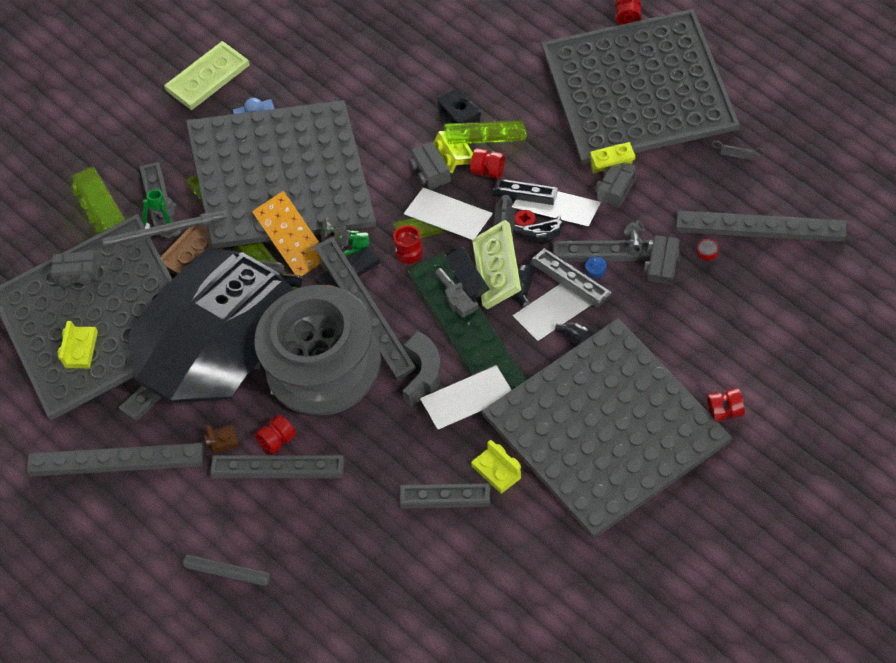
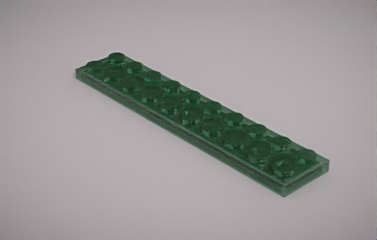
(470, 335)

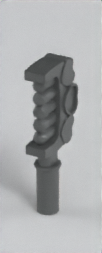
(456, 296)

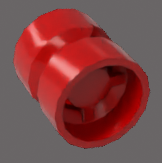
(628, 11)
(487, 163)
(408, 244)
(733, 403)
(277, 432)

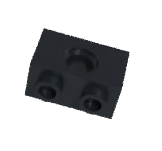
(457, 108)

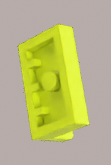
(452, 153)
(611, 156)
(77, 346)
(497, 467)

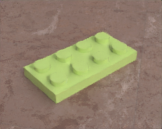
(206, 75)
(497, 263)

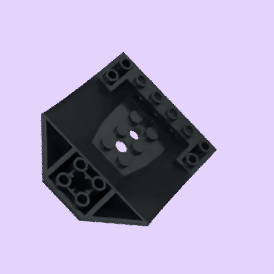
(191, 344)

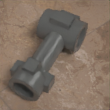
(633, 232)

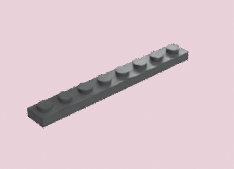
(761, 226)
(347, 279)
(115, 459)

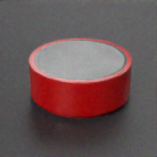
(707, 249)

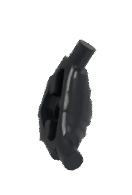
(541, 232)
(525, 273)
(575, 332)

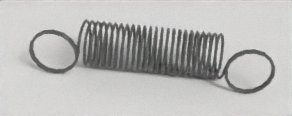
(732, 152)

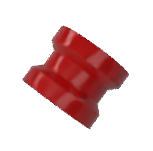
(524, 215)

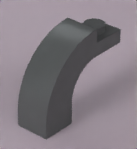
(426, 356)

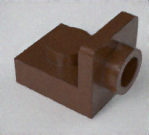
(221, 439)

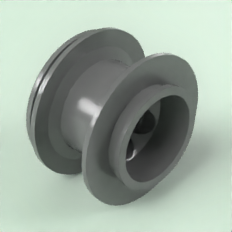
(324, 372)

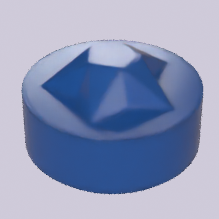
(596, 267)

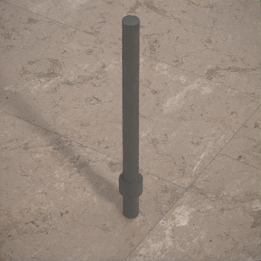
(204, 220)

